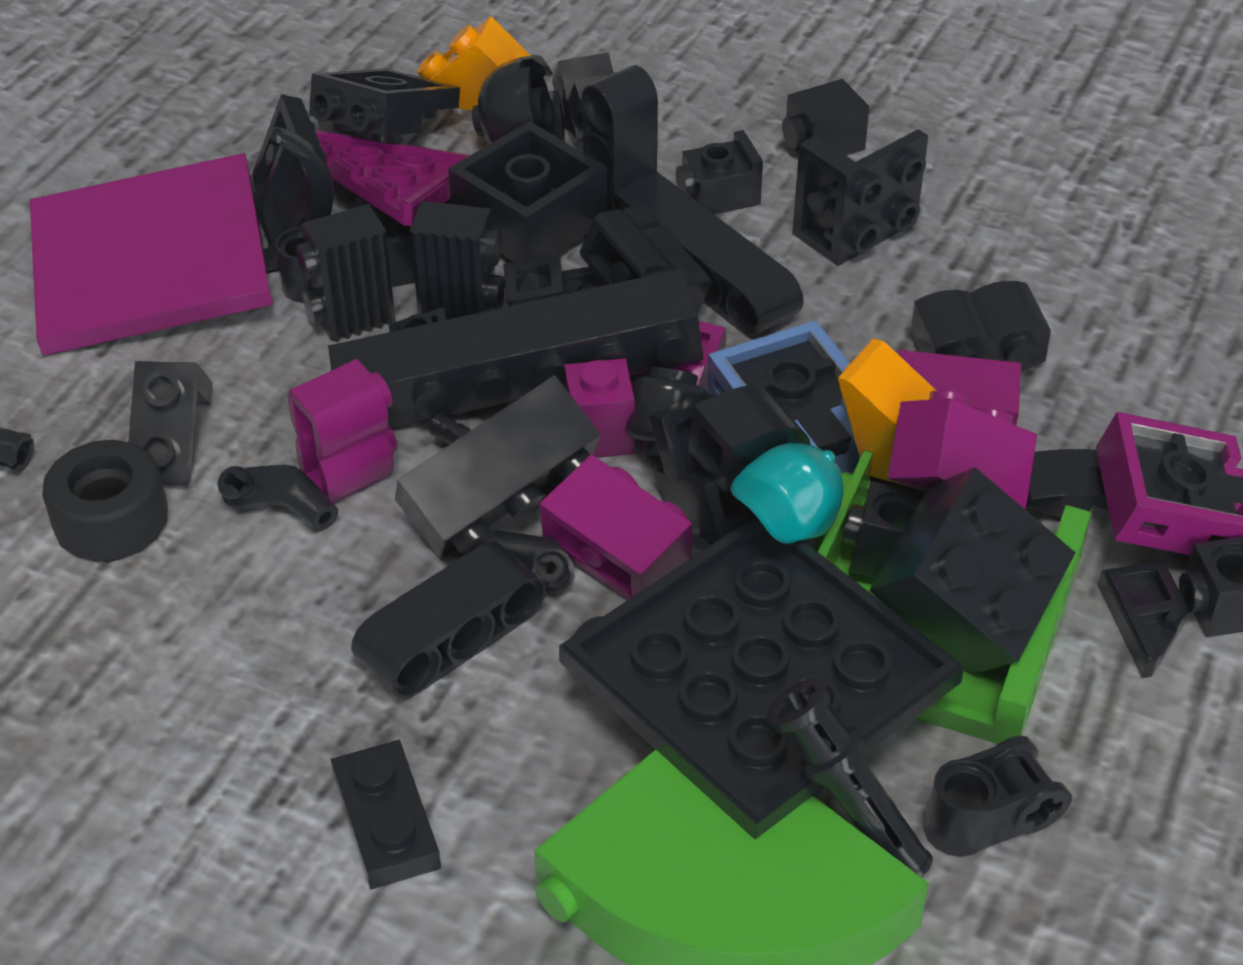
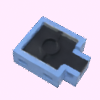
(802, 375)

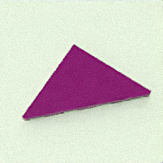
(390, 174)

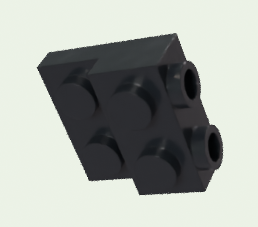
(378, 101)

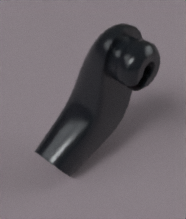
(277, 488)

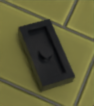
(385, 814)

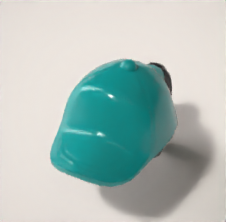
(792, 491)

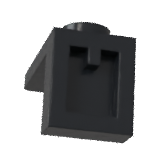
(165, 414)

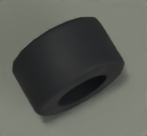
(105, 500)

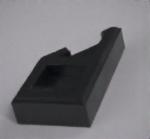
(1145, 610)

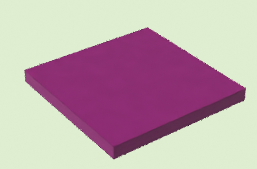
(146, 254)

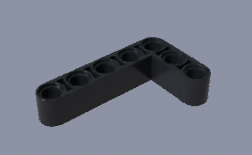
(623, 135)

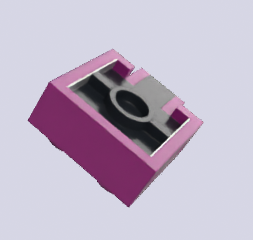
(1170, 483)

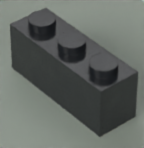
(497, 469)

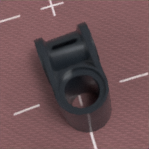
(992, 798)

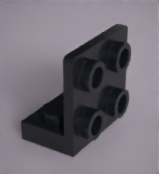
(854, 205)

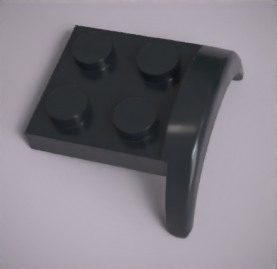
(290, 175)

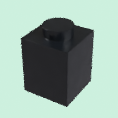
(831, 113)

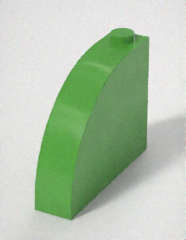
(678, 882)

